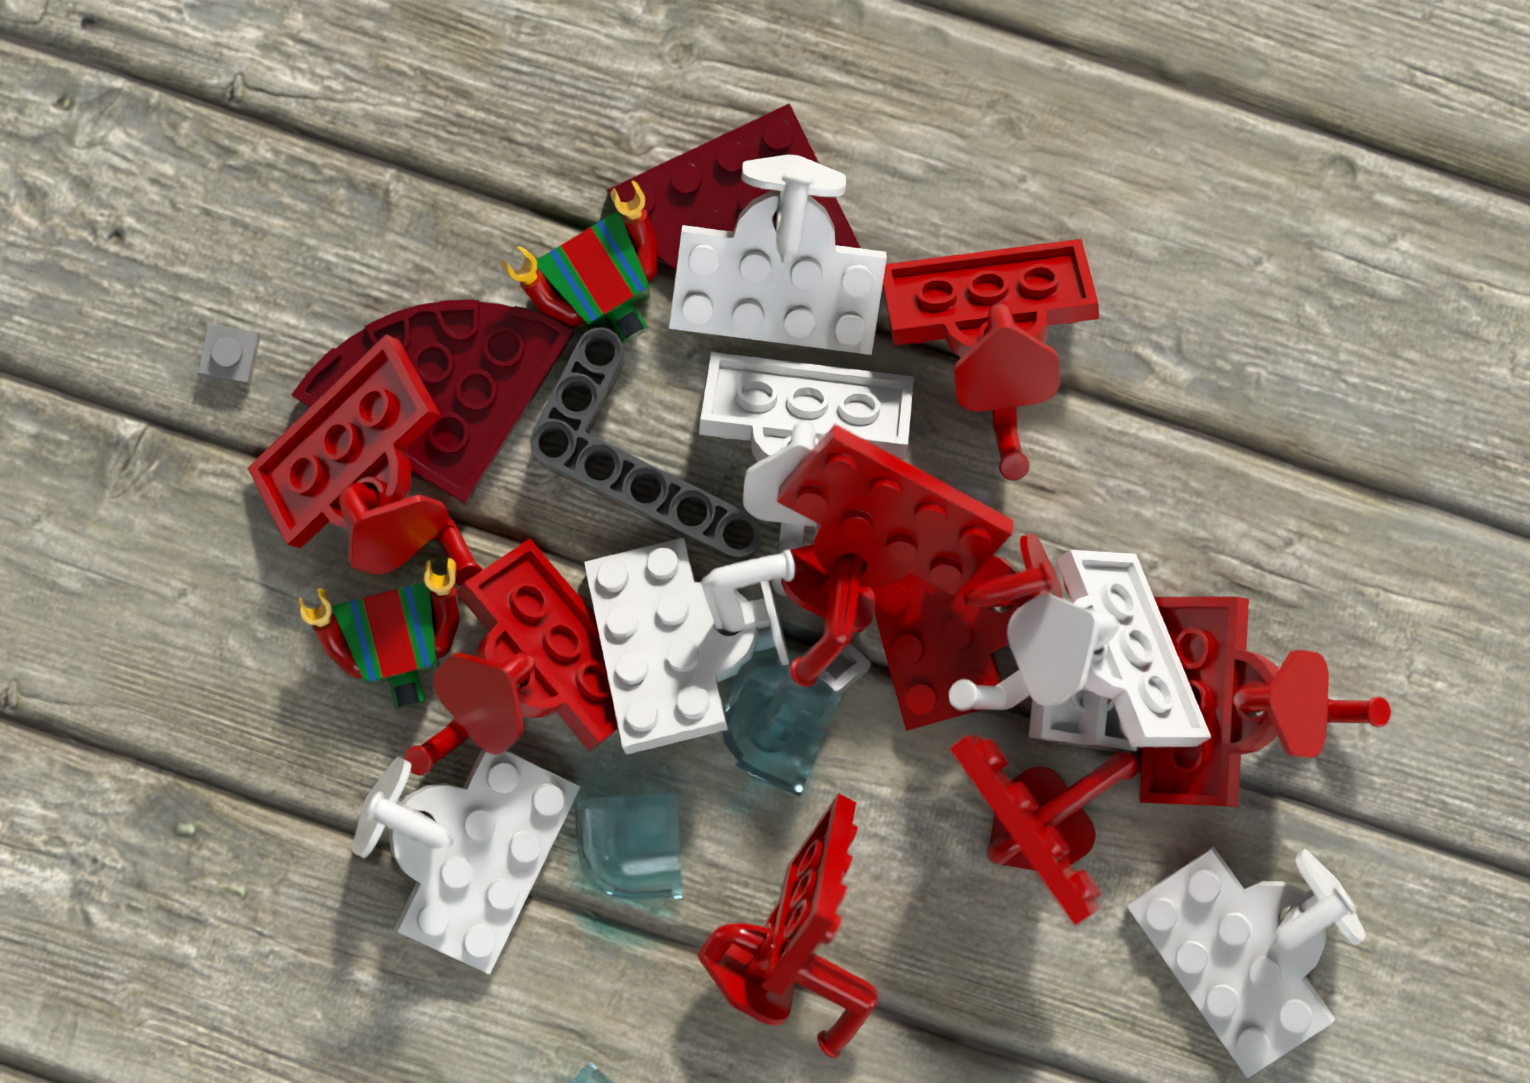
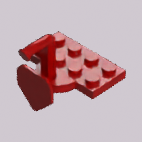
(995, 318)
(352, 468)
(892, 518)
(950, 638)
(536, 640)
(1230, 691)
(1042, 820)
(762, 964)

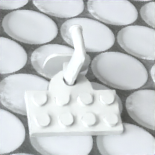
(784, 276)
(787, 412)
(679, 637)
(1102, 641)
(474, 852)
(1239, 956)

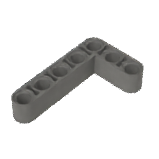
(628, 468)

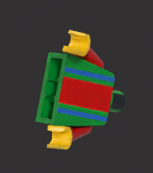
(597, 272)
(391, 633)

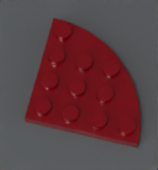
(707, 184)
(477, 366)

